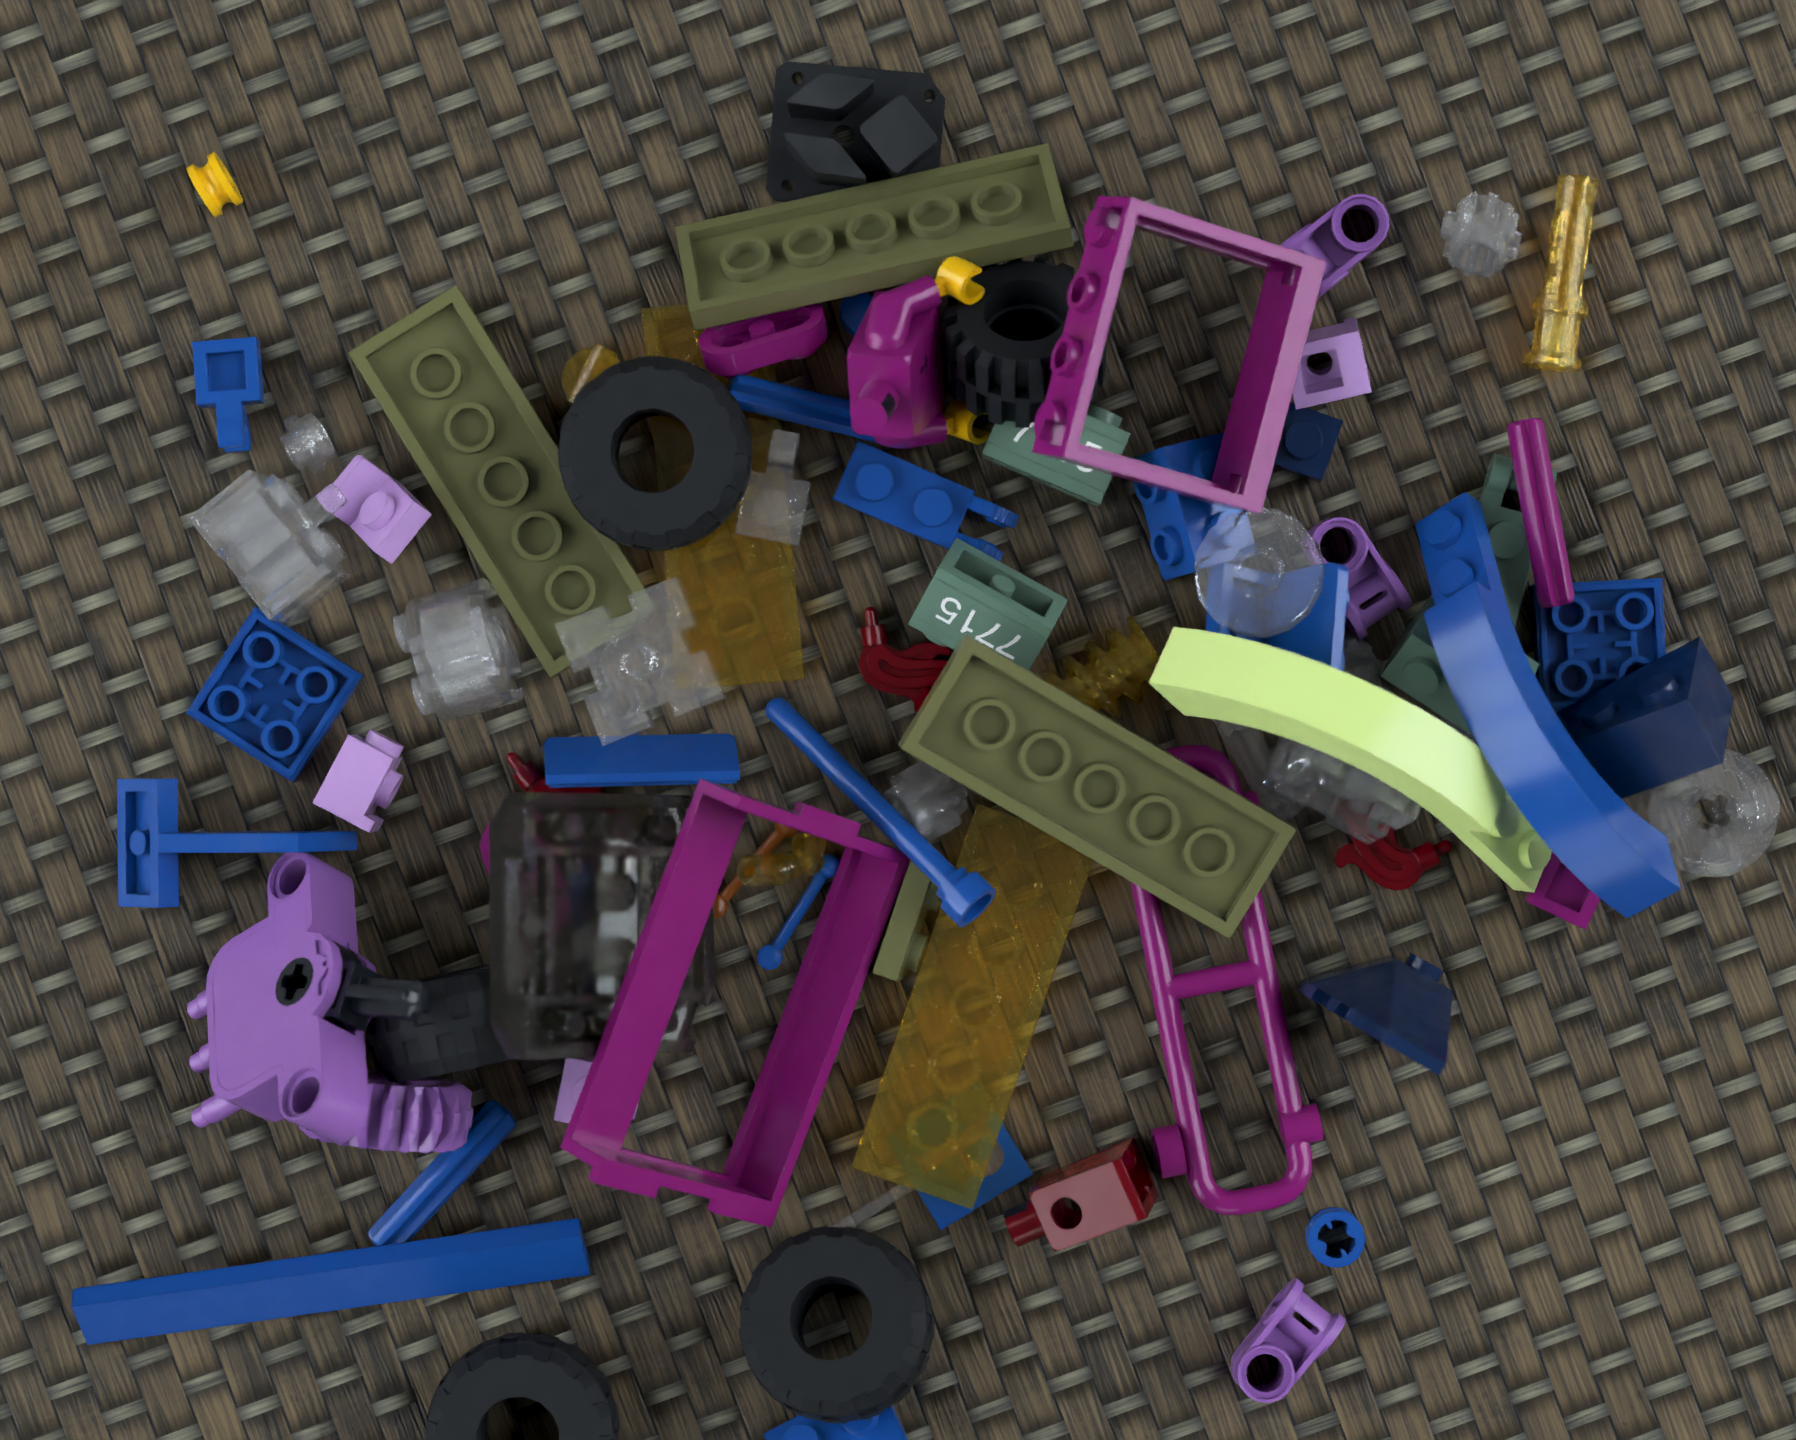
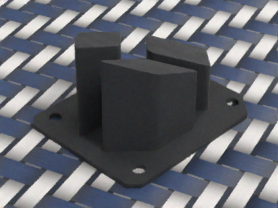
(884, 108)

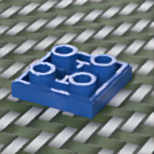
(1597, 637)
(275, 694)

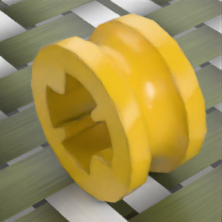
(214, 184)

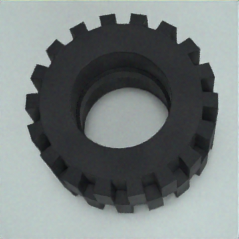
(1005, 341)

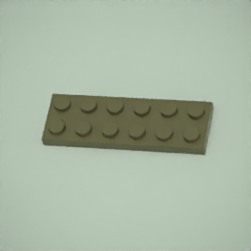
(871, 236)
(494, 470)
(1096, 786)

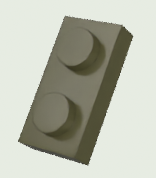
(903, 944)

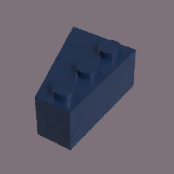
(1654, 721)

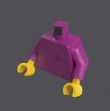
(899, 367)

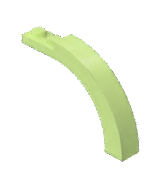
(1360, 724)

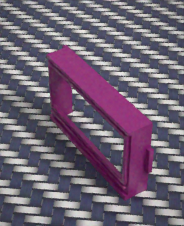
(805, 1036)

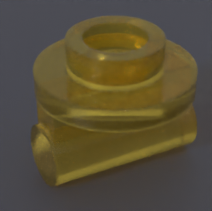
(585, 367)

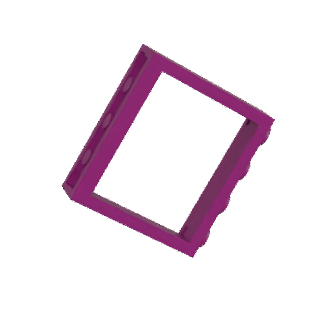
(1265, 373)

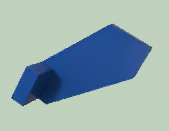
(151, 842)

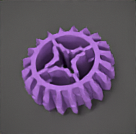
(413, 1115)

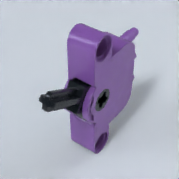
(294, 1008)

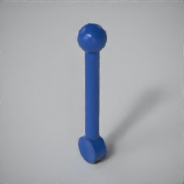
(771, 955)

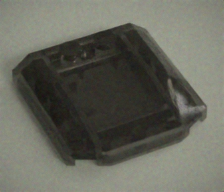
(568, 911)

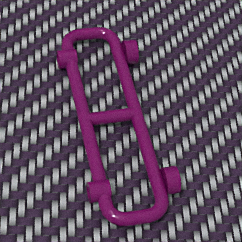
(1183, 1145)

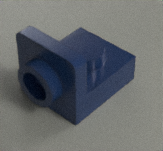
(1307, 442)

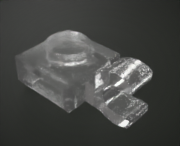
(775, 501)

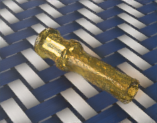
(1561, 301)

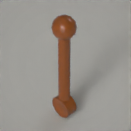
(721, 901)

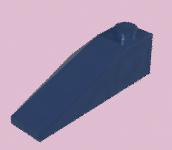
(1392, 1003)

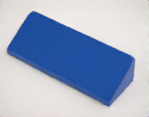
(641, 760)

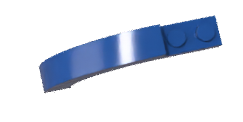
(1517, 728)

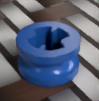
(1318, 1246)

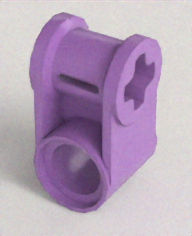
(1327, 241)
(1366, 578)
(1287, 1340)

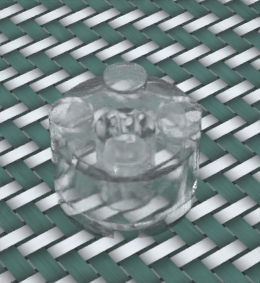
(459, 652)
(1744, 820)

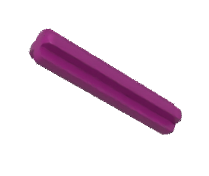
(1540, 512)

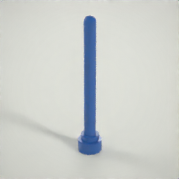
(962, 893)

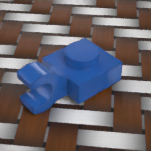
(229, 379)

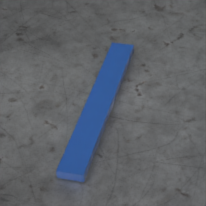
(331, 1281)

